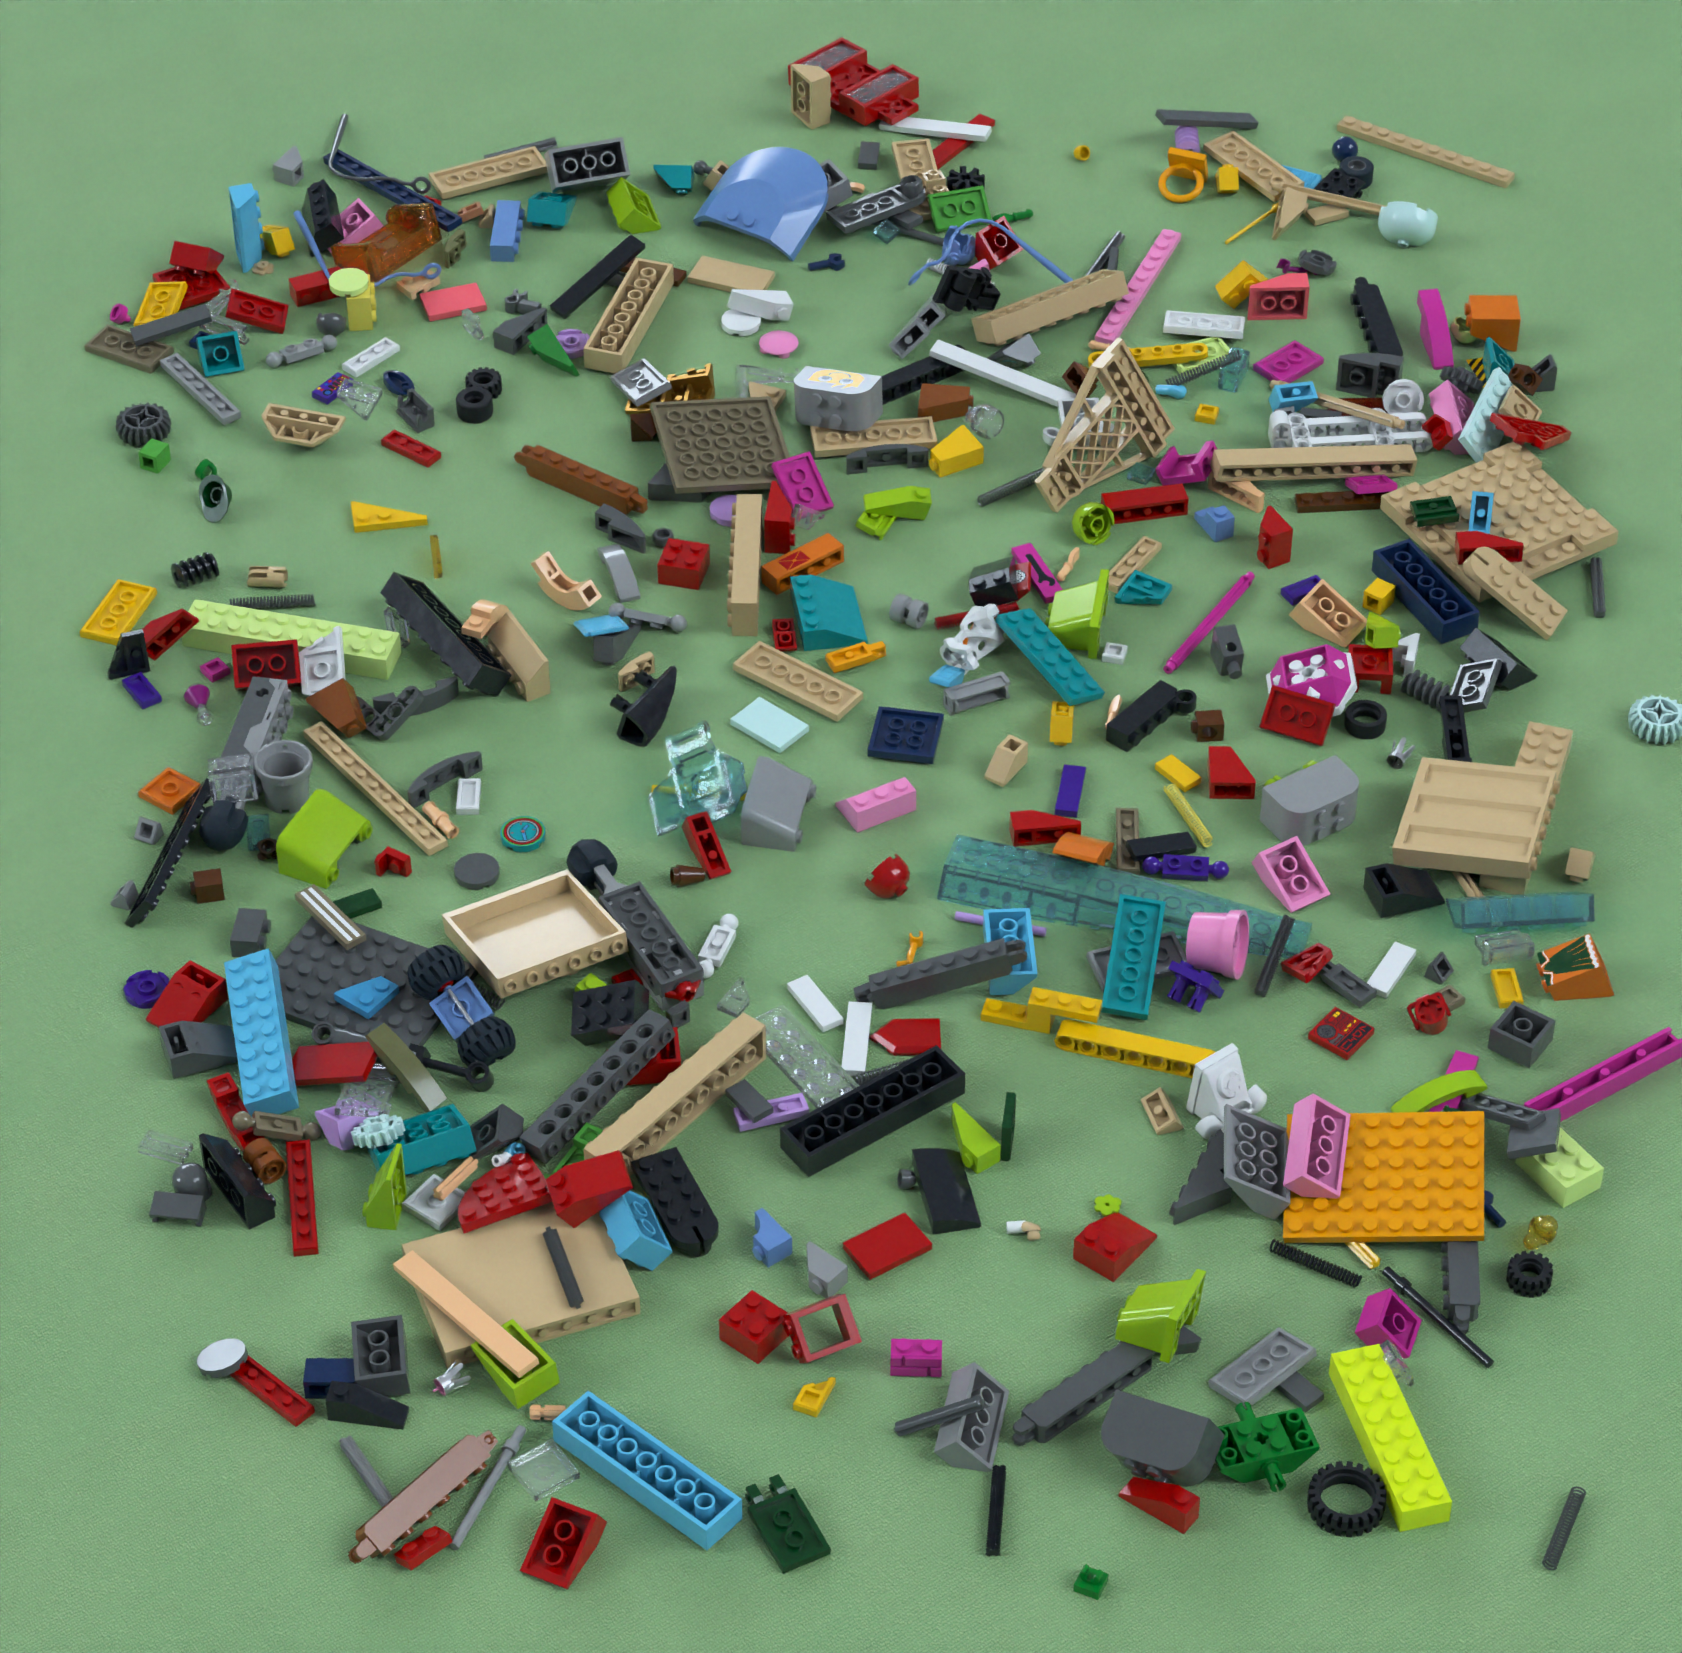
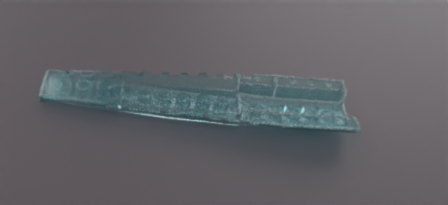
(1081, 892)

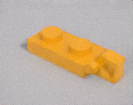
(855, 655)

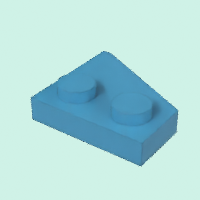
(367, 996)

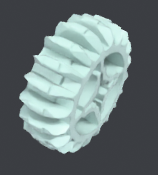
(1656, 719)

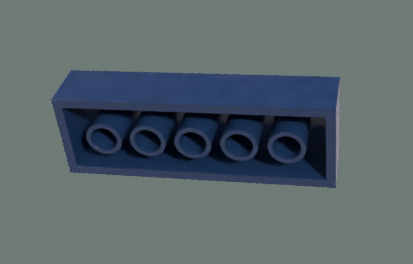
(1425, 591)

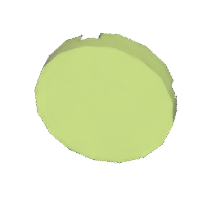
(348, 282)

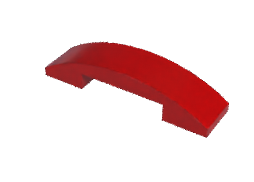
(228, 1104)

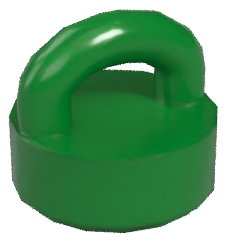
(204, 469)

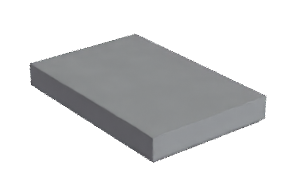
(640, 382)

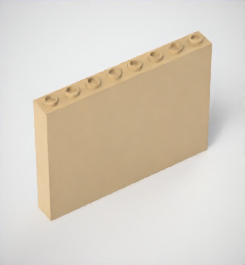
(513, 1277)

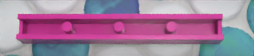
(1610, 1075)

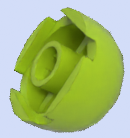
(1092, 522)

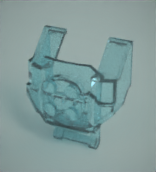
(697, 781)

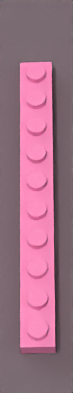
(1138, 286)

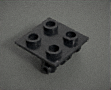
(1341, 184)

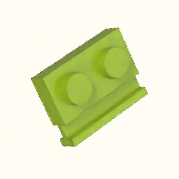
(875, 524)

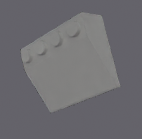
(1256, 1161)

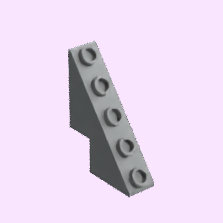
(918, 328)

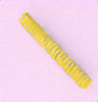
(1175, 802)

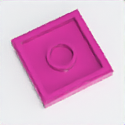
(1370, 484)

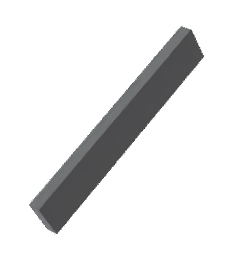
(1206, 119)

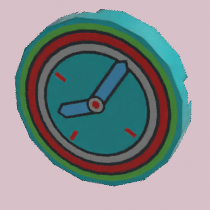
(523, 833)

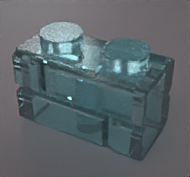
(1233, 375)

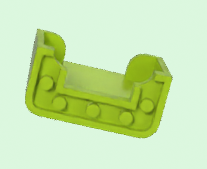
(318, 838)

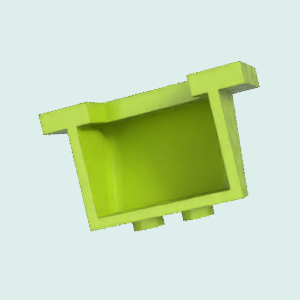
(1079, 613)
(1158, 1312)

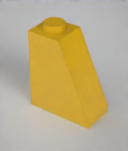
(956, 453)

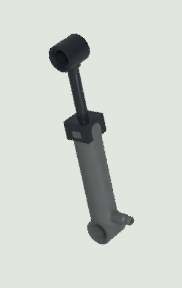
(340, 1035)

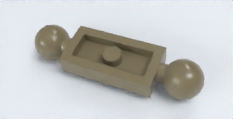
(276, 1126)

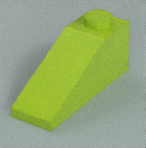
(902, 502)
(975, 1144)

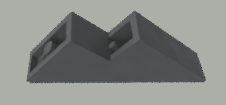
(1205, 1185)

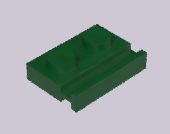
(1434, 511)

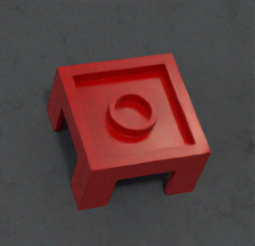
(1373, 665)

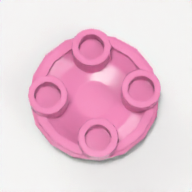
(778, 343)

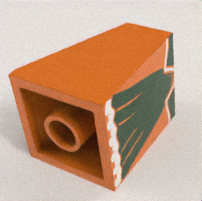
(1574, 970)

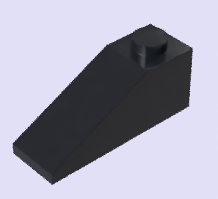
(363, 1406)

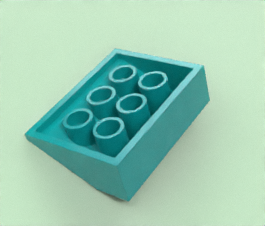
(826, 613)
(430, 1140)

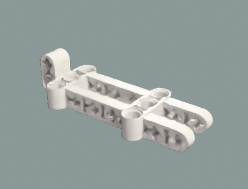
(1298, 431)

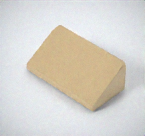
(1161, 1112)

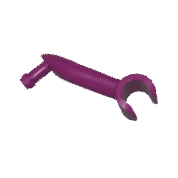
(1285, 265)

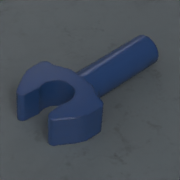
(834, 262)
(1490, 1211)

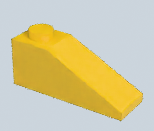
(277, 240)
(1061, 723)

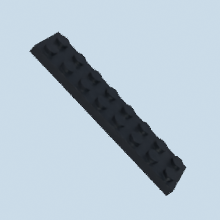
(169, 855)

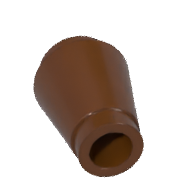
(686, 875)

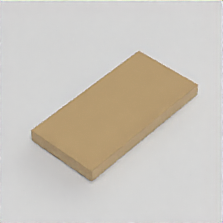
(729, 275)

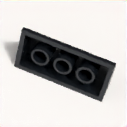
(322, 216)
(236, 1181)

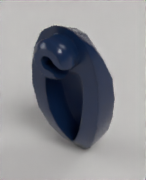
(397, 382)

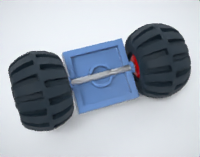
(440, 977)

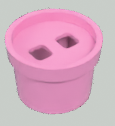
(1218, 942)

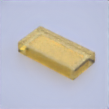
(436, 557)

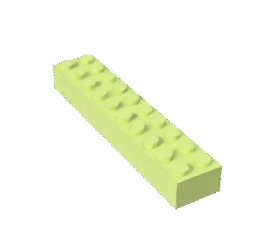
(366, 649)

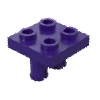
(1203, 981)

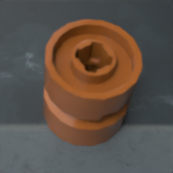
(264, 1160)

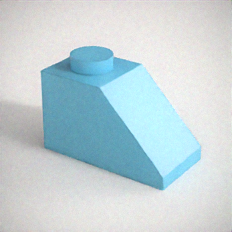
(1293, 394)
(1481, 511)

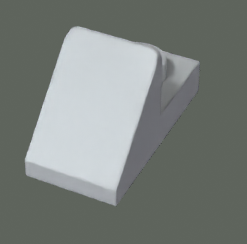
(1407, 652)

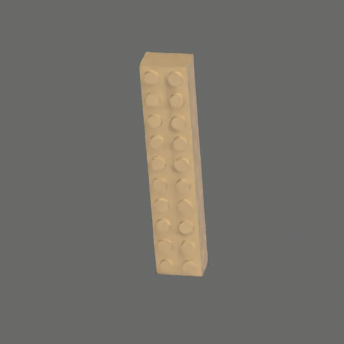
(1544, 749)
(684, 1093)

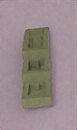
(406, 1066)

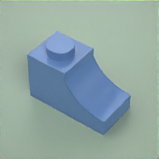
(1216, 522)
(771, 1241)

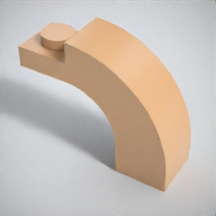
(561, 588)
(483, 618)

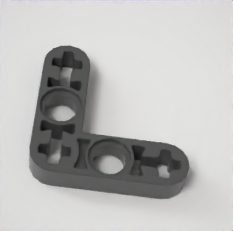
(381, 720)

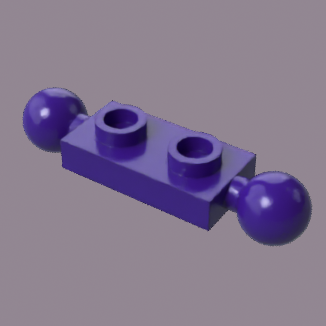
(1185, 867)

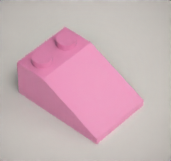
(358, 223)
(1290, 874)

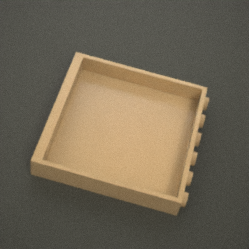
(534, 933)

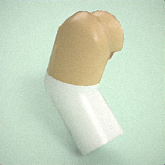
(1024, 1227)

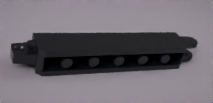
(1374, 318)

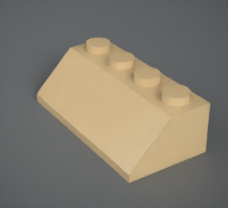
(521, 657)

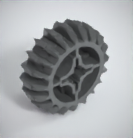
(142, 423)

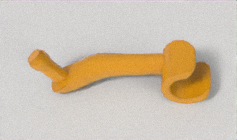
(915, 942)

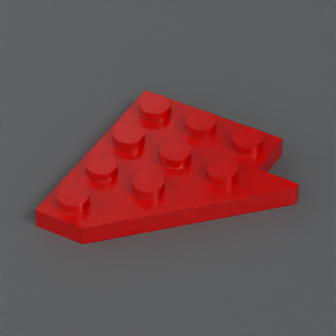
(1538, 433)

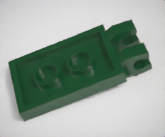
(786, 1525)

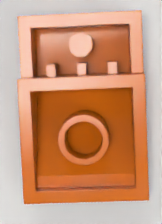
(1083, 848)

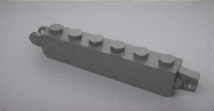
(942, 973)
(1461, 1282)
(1082, 1393)

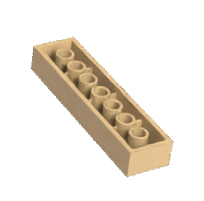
(1050, 306)
(628, 316)
(745, 565)

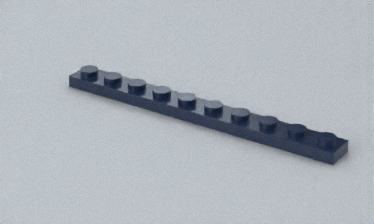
(390, 189)

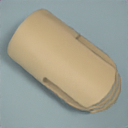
(267, 576)

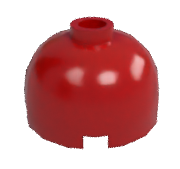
(889, 878)

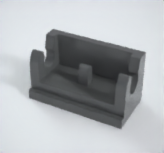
(416, 411)
(178, 1207)

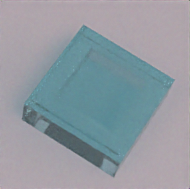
(886, 231)
(1141, 473)

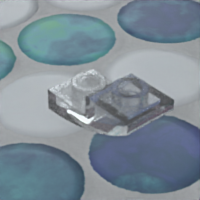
(1397, 1363)

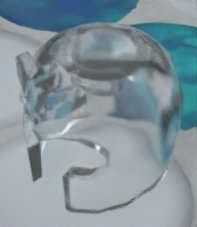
(984, 420)

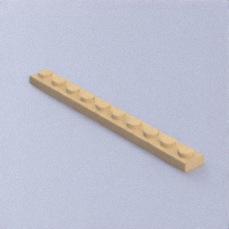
(1425, 151)
(375, 788)

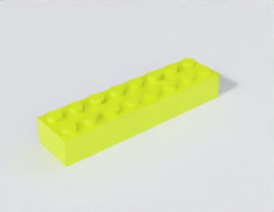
(1390, 1437)

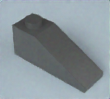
(513, 333)
(613, 646)

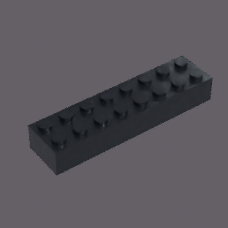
(444, 634)
(872, 1111)

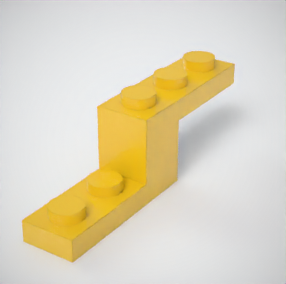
(1041, 1010)

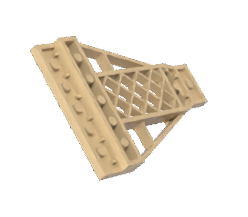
(1135, 405)

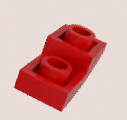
(784, 634)

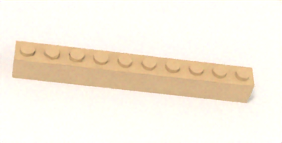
(1313, 462)

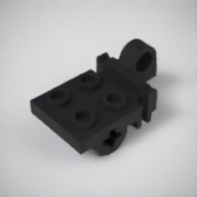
(966, 288)

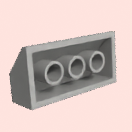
(973, 1439)

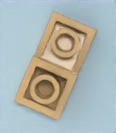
(934, 182)
(629, 671)

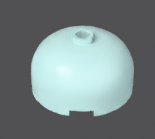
(1407, 224)

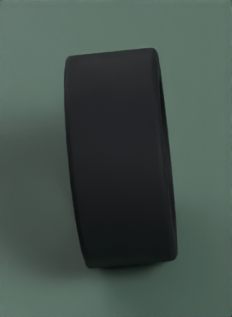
(1365, 730)

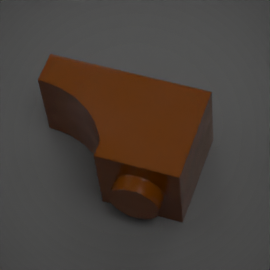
(1075, 376)

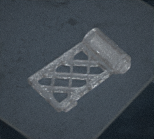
(379, 1083)

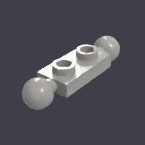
(300, 351)
(677, 622)

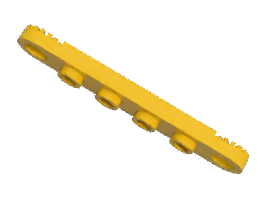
(1163, 354)

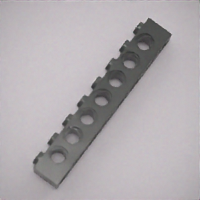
(597, 1086)

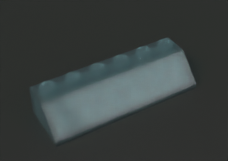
(1520, 910)

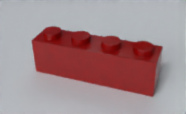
(311, 287)
(1147, 503)

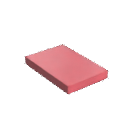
(451, 301)

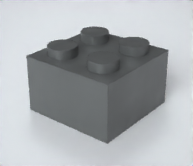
(1521, 1034)

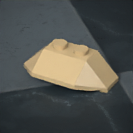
(300, 425)

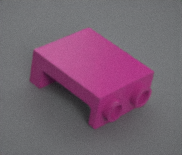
(1186, 468)

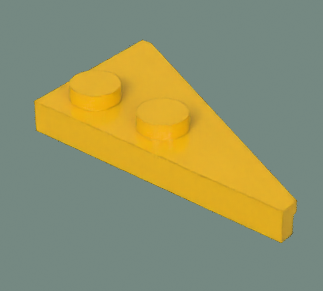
(375, 518)

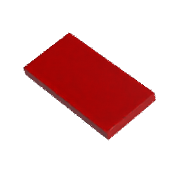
(333, 1063)

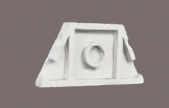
(322, 662)

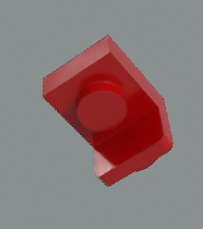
(1440, 431)
(393, 860)

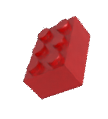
(266, 660)

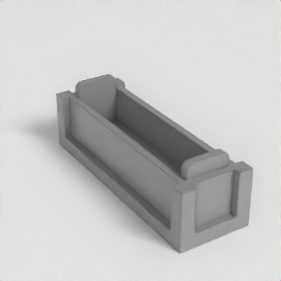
(976, 693)

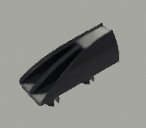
(646, 715)

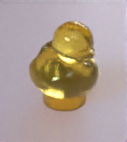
(1540, 1231)

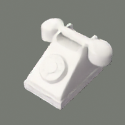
(1064, 405)
(1220, 1082)

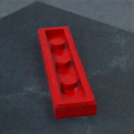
(273, 1392)

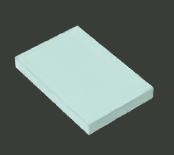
(769, 725)

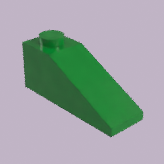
(550, 350)

